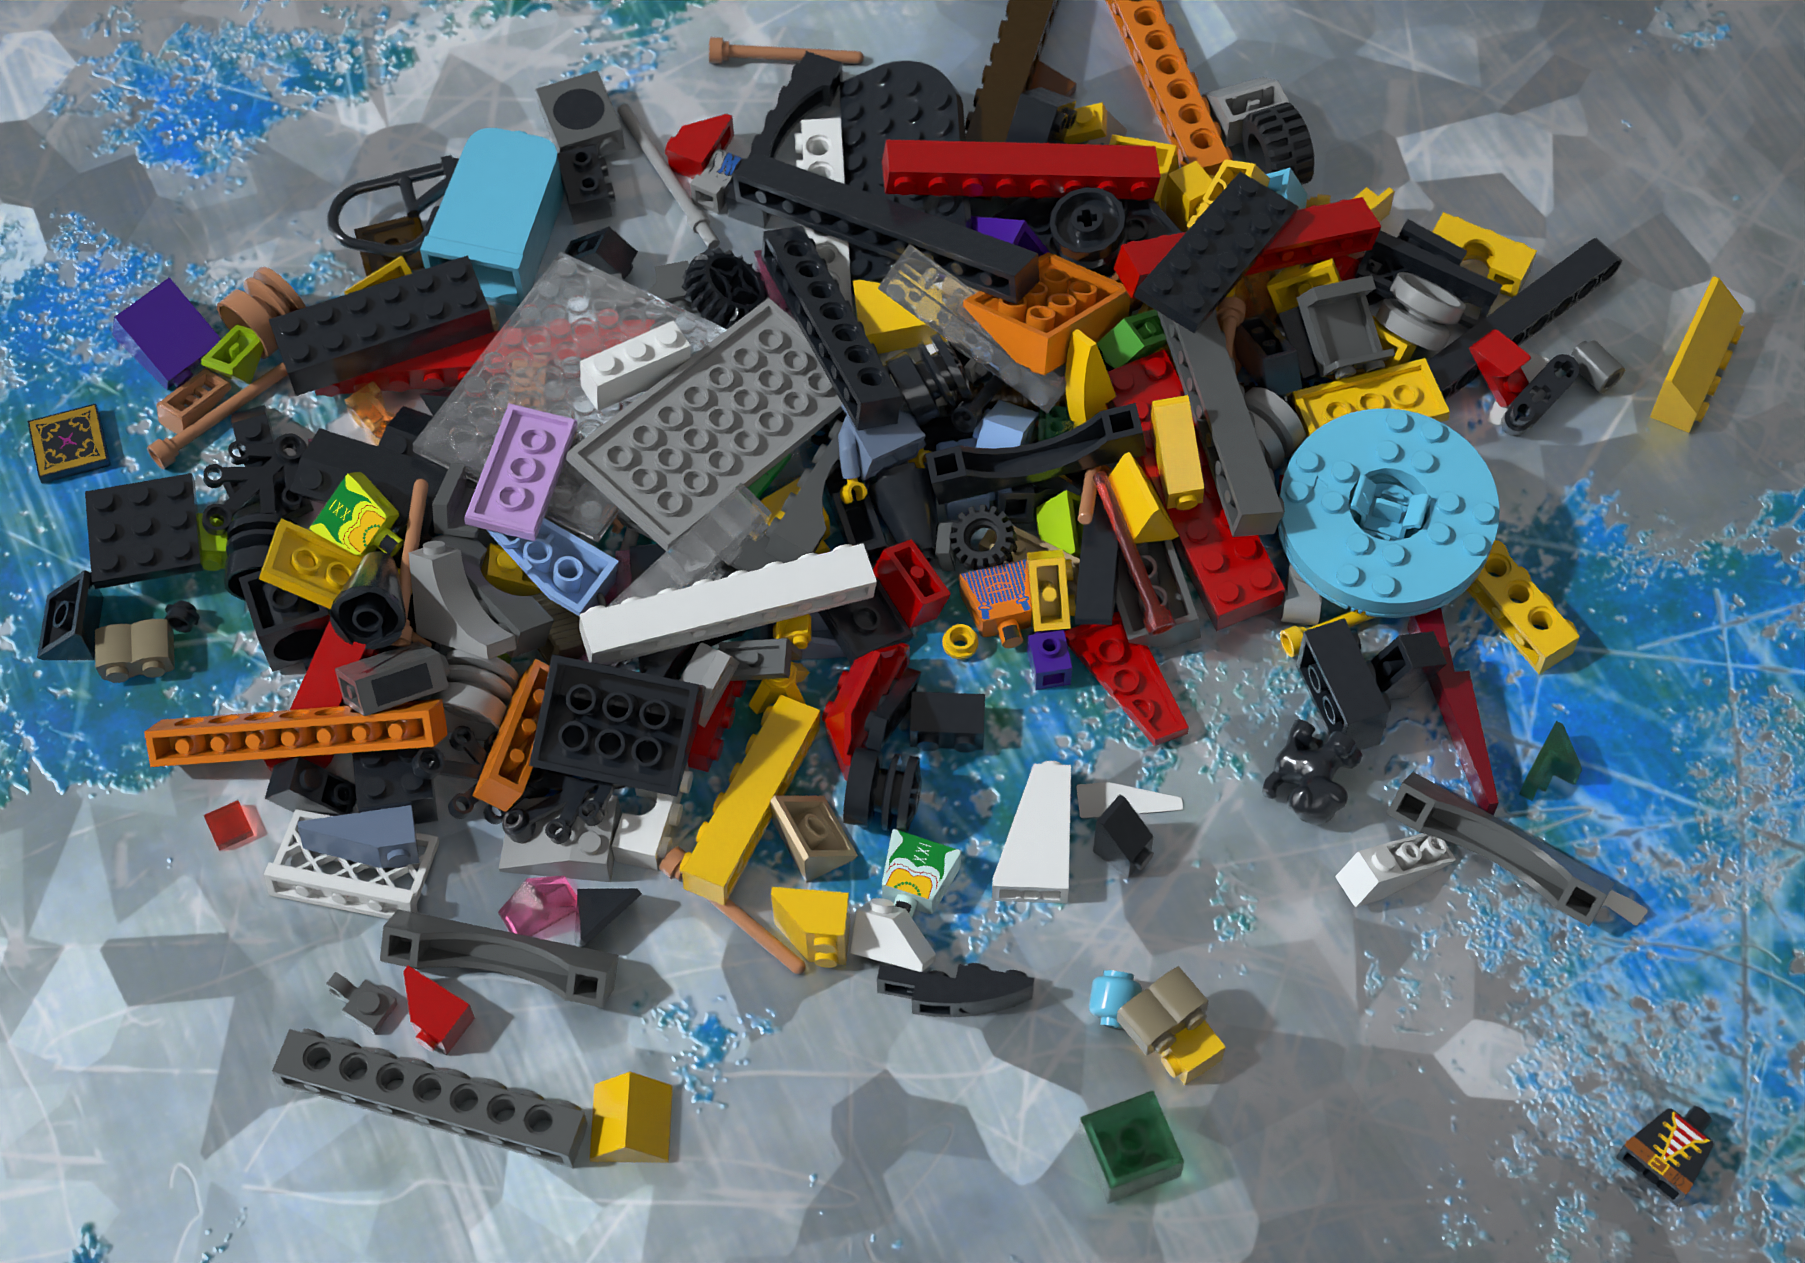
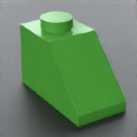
(1133, 339)

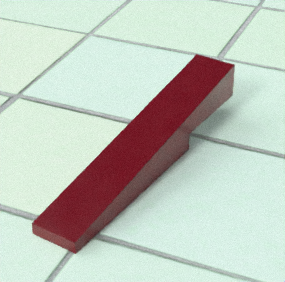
(1460, 713)

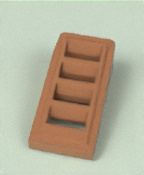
(176, 416)

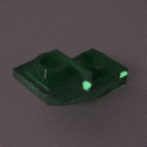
(1053, 423)

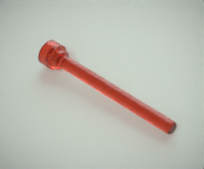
(1157, 618)

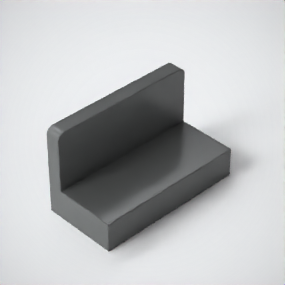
(452, 504)
(762, 658)

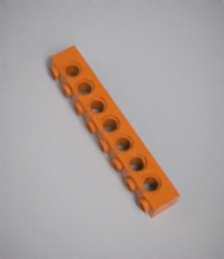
(1170, 83)
(294, 733)

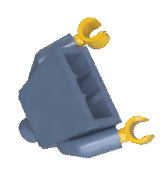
(876, 450)

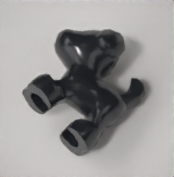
(1313, 767)

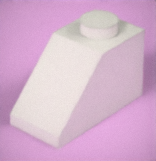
(890, 936)

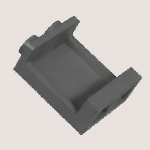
(1343, 328)

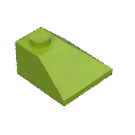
(1060, 524)

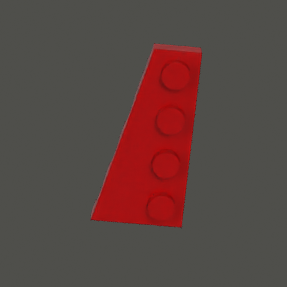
(1129, 677)

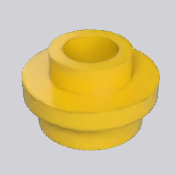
(960, 633)

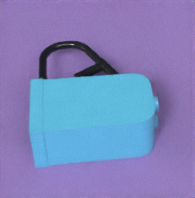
(493, 209)

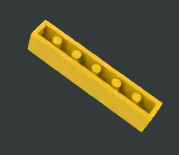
(745, 808)

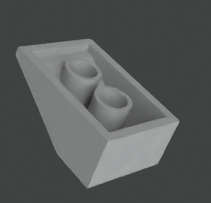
(582, 857)

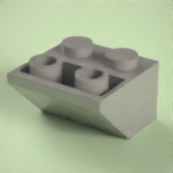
(1233, 103)

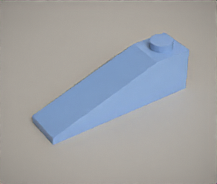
(562, 566)

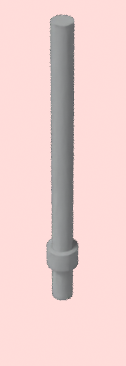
(695, 217)

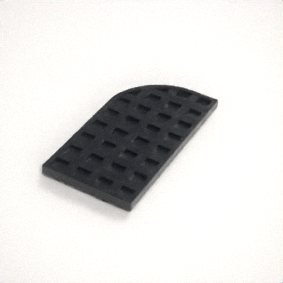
(897, 104)

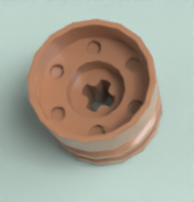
(264, 298)

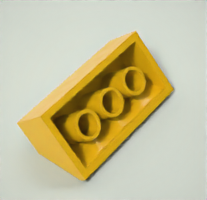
(1698, 359)

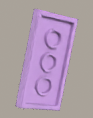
(521, 472)

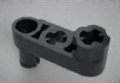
(1550, 384)

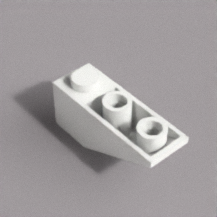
(1392, 866)

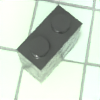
(580, 114)
(392, 678)

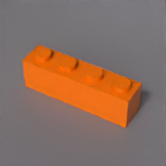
(509, 758)

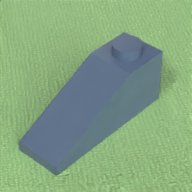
(371, 837)

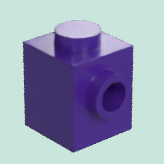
(1049, 659)

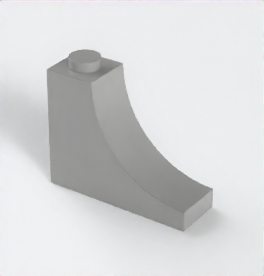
(447, 606)

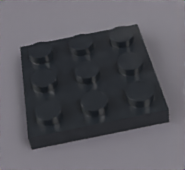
(143, 531)

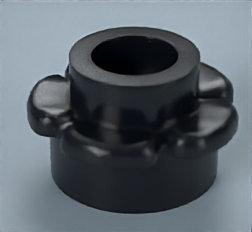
(182, 616)

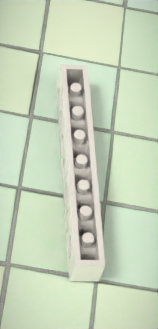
(824, 156)

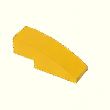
(1086, 379)

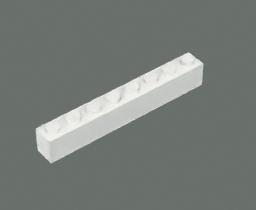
(727, 604)

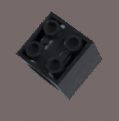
(283, 621)

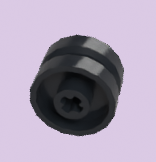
(1089, 228)

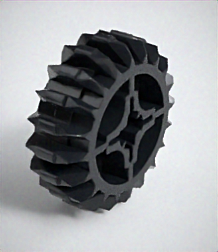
(723, 287)

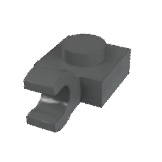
(365, 1005)

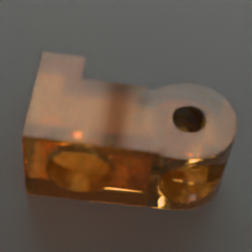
(368, 411)

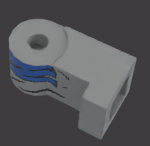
(714, 181)

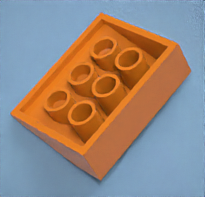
(1041, 324)

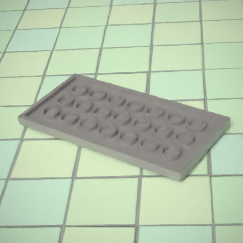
(710, 425)

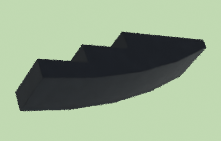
(1097, 570)

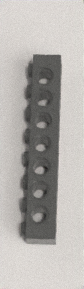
(557, 1144)

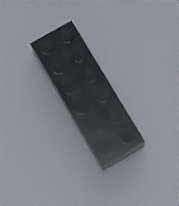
(382, 325)

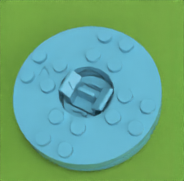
(1388, 512)

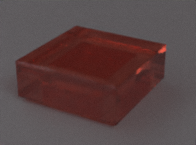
(228, 825)

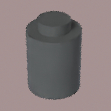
(1597, 365)

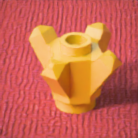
(770, 689)

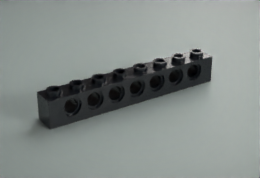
(831, 328)

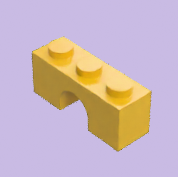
(1506, 259)

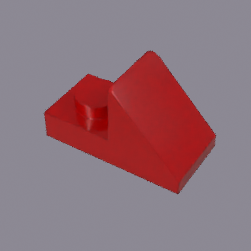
(1501, 366)

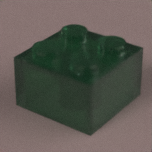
(1130, 1146)

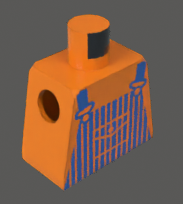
(999, 601)

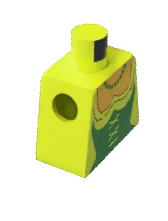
(358, 518)

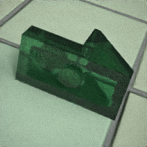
(1554, 759)

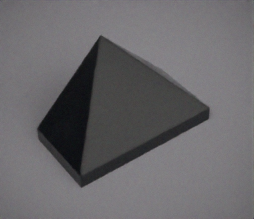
(598, 909)

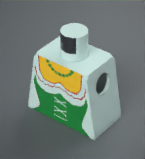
(918, 872)

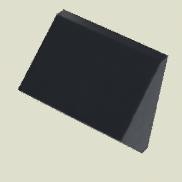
(71, 620)

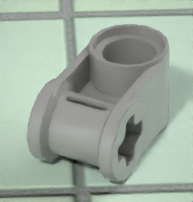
(1300, 601)

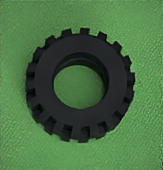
(1279, 140)

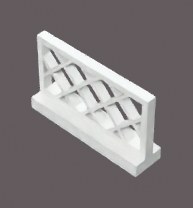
(338, 890)

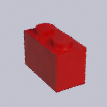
(911, 583)

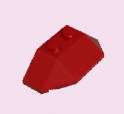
(857, 696)

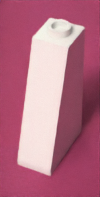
(1038, 844)

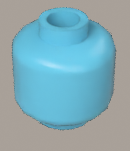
(1110, 994)

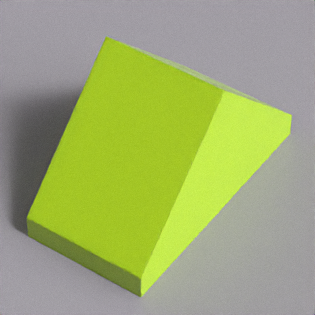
(235, 355)

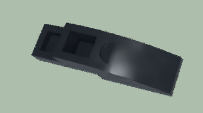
(971, 993)

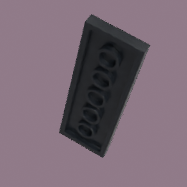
(1216, 252)

